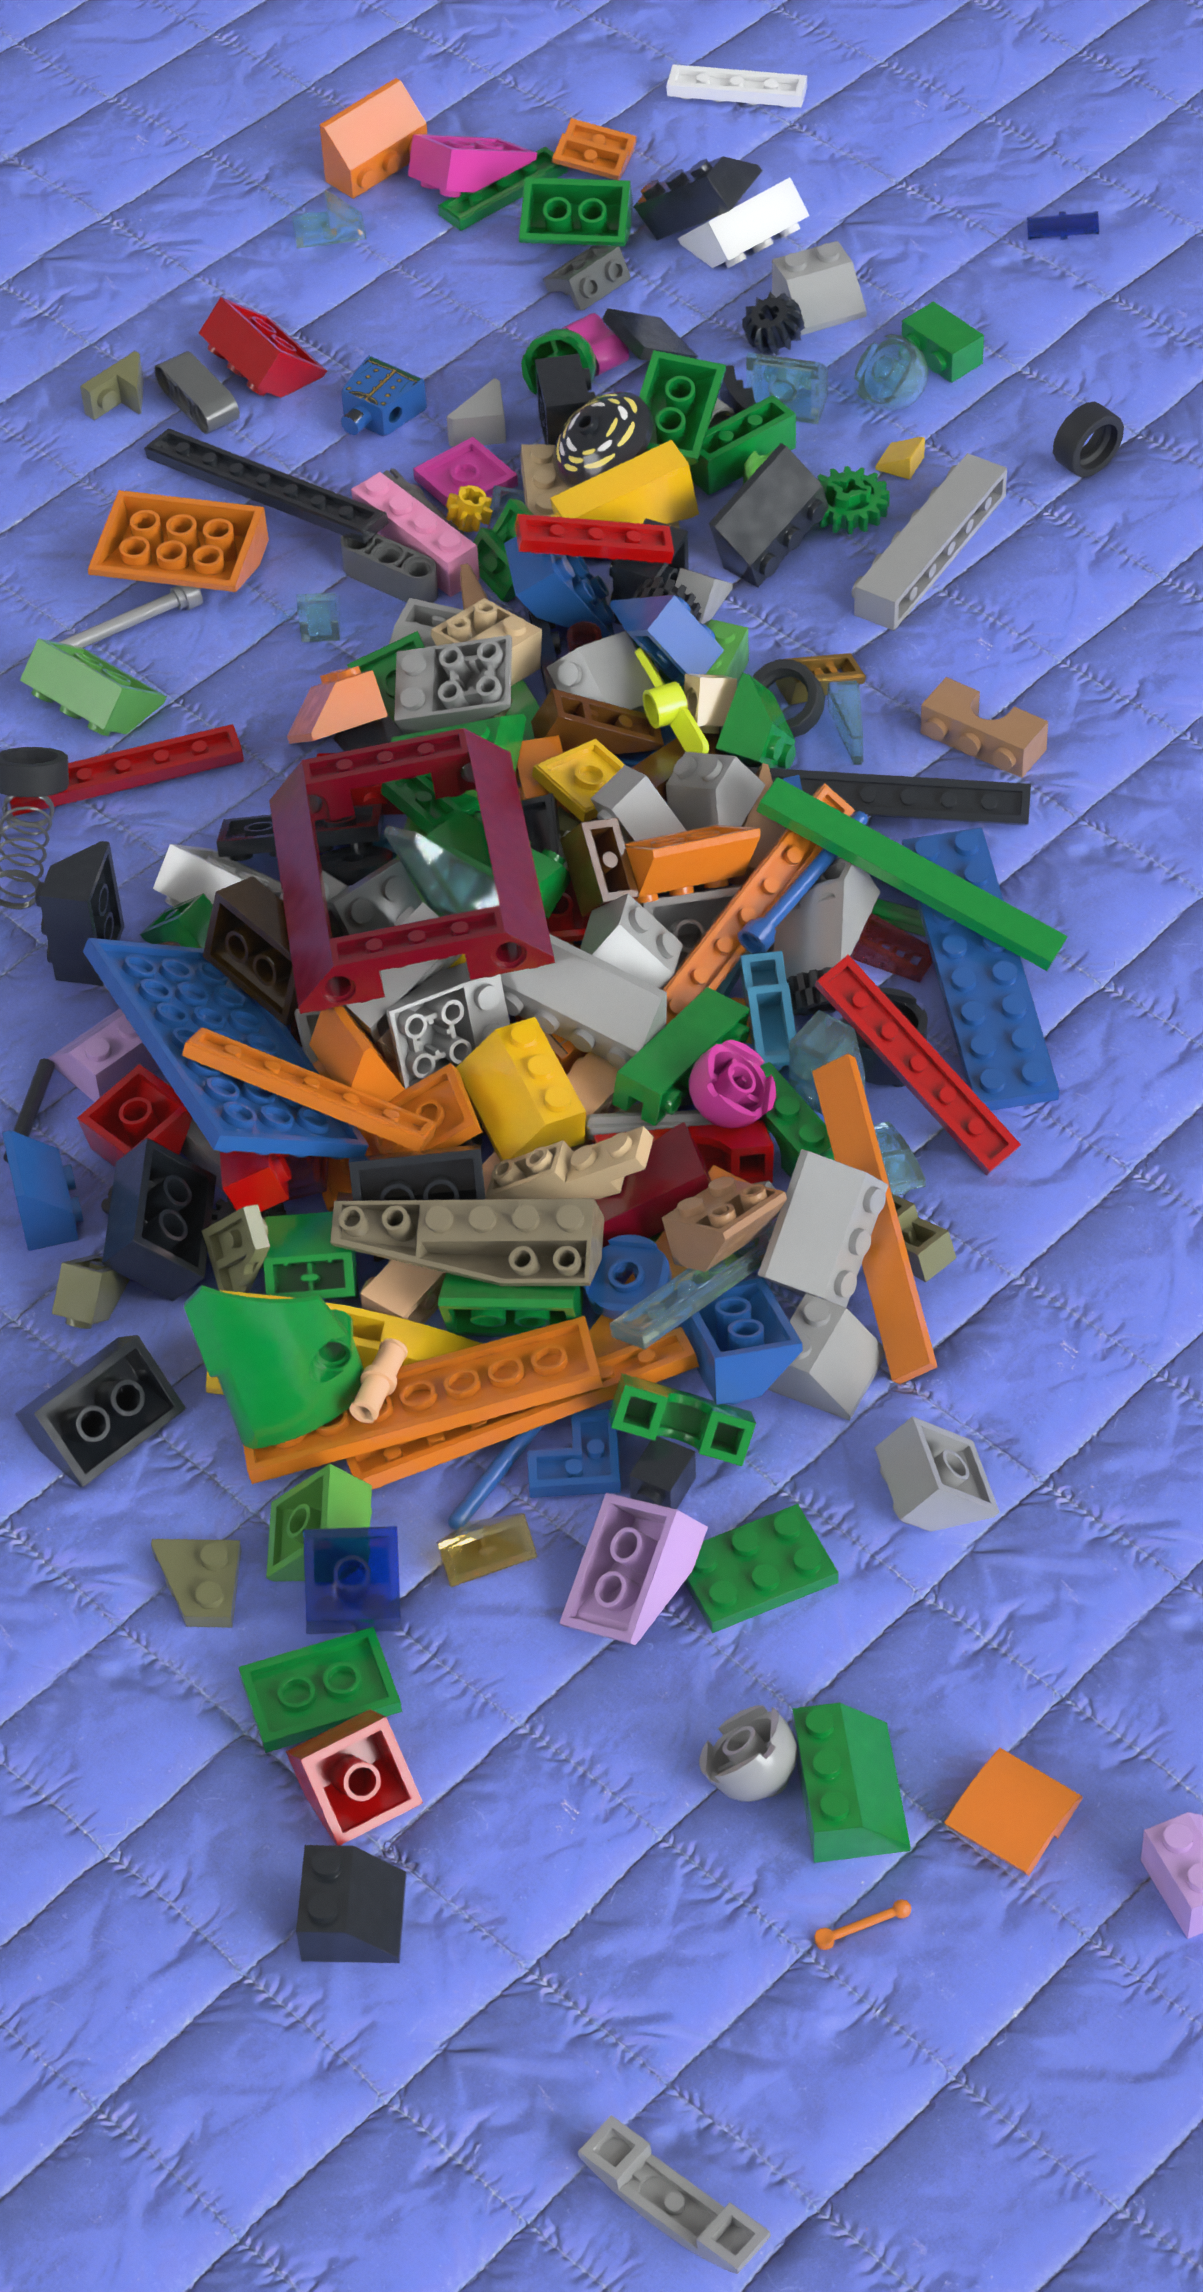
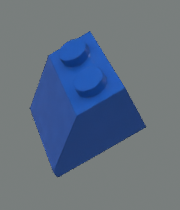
(42, 1191)

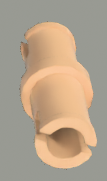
(378, 1380)

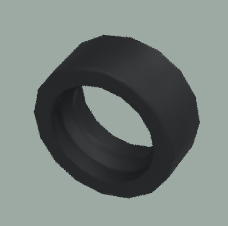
(1076, 430)
(815, 703)
(33, 772)

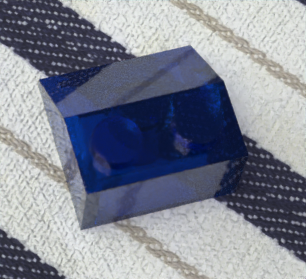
(351, 1579)

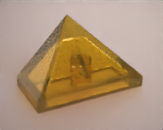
(486, 1547)

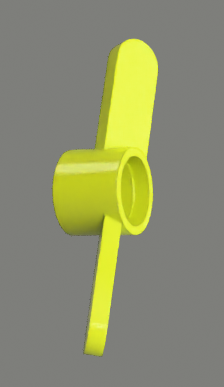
(668, 706)

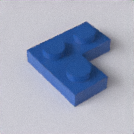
(579, 1470)

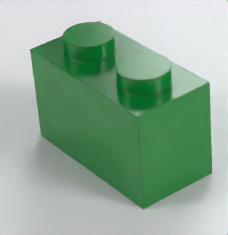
(945, 340)

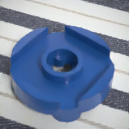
(625, 1254)

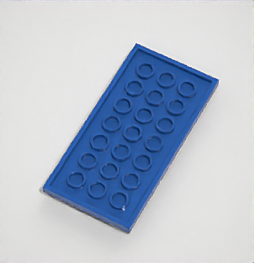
(172, 995)

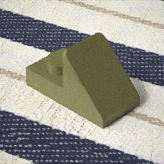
(115, 385)

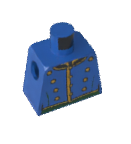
(381, 398)

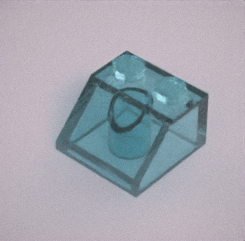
(794, 382)

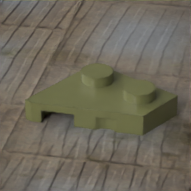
(201, 1578)

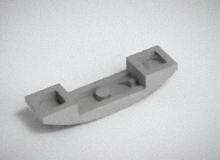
(669, 2200)

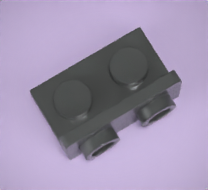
(590, 275)

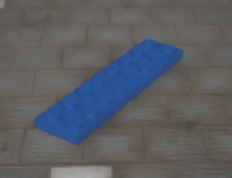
(984, 987)

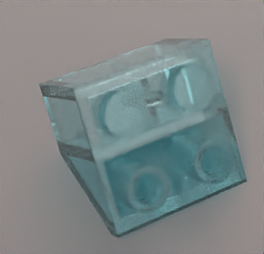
(815, 1045)

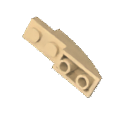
(569, 1174)

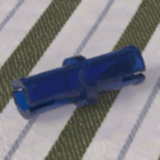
(1063, 225)

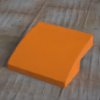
(595, 149)
(1013, 1811)

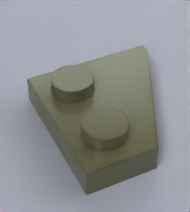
(237, 1248)

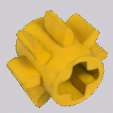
(469, 508)

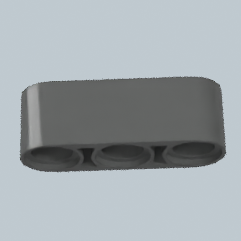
(197, 392)
(390, 568)

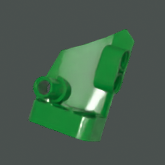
(277, 1361)

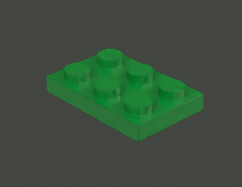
(759, 1568)
(318, 1688)

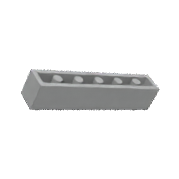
(929, 541)

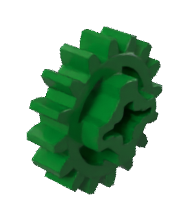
(853, 500)

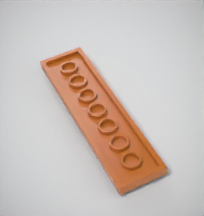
(448, 1395)

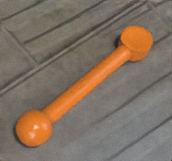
(825, 1937)

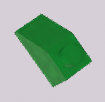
(183, 923)

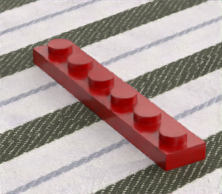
(143, 766)
(917, 1064)

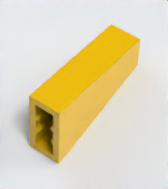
(647, 486)

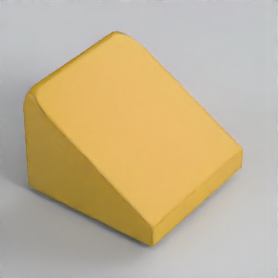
(902, 457)

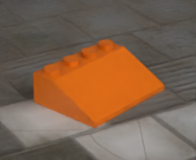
(180, 541)

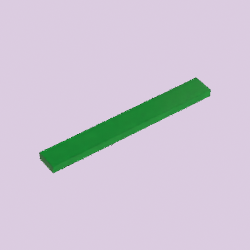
(912, 873)

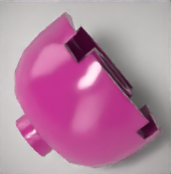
(731, 1085)

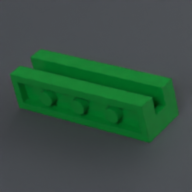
(663, 1066)

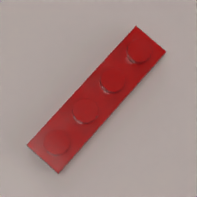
(594, 538)

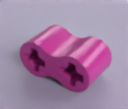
(605, 344)

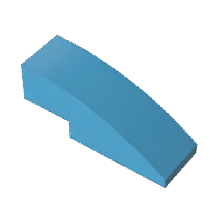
(769, 1004)

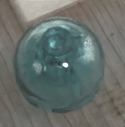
(891, 374)

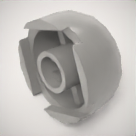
(751, 1756)

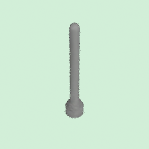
(179, 597)

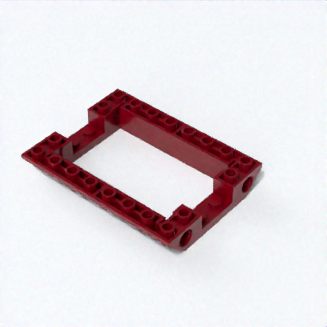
(493, 938)

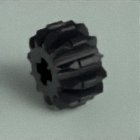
(773, 323)

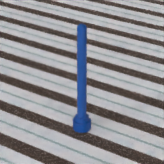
(759, 934)
(491, 1478)

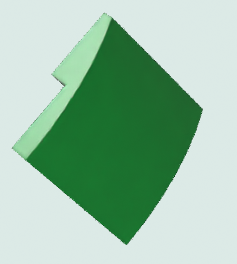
(492, 554)

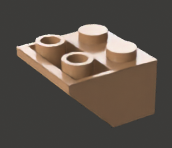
(720, 1221)

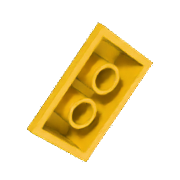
(522, 1091)

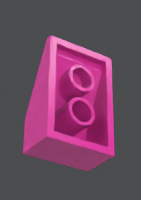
(464, 162)

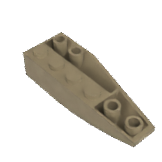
(480, 1239)

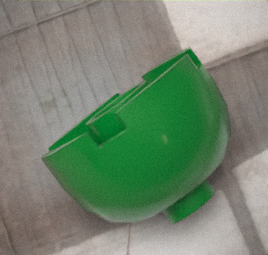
(553, 344)

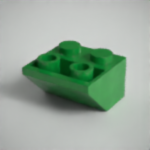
(304, 1260)

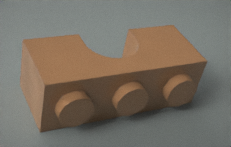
(1007, 742)

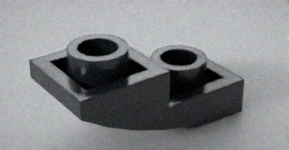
(733, 392)

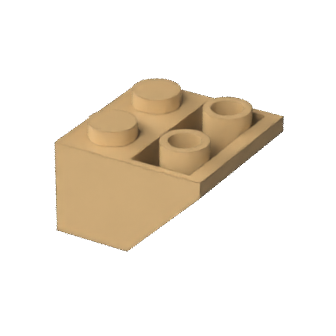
(489, 621)

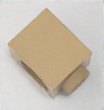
(709, 699)

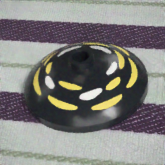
(602, 436)

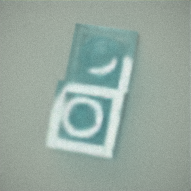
(898, 1159)

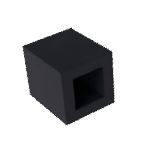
(663, 1474)

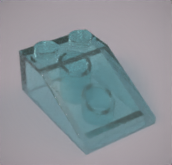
(441, 877)

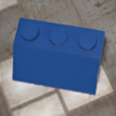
(742, 1342)

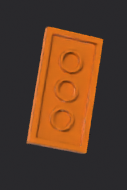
(436, 1097)

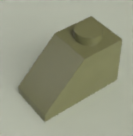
(87, 1291)

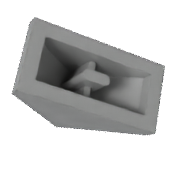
(479, 417)
(708, 591)

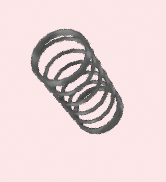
(27, 877)

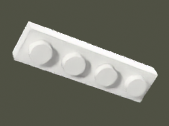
(737, 86)

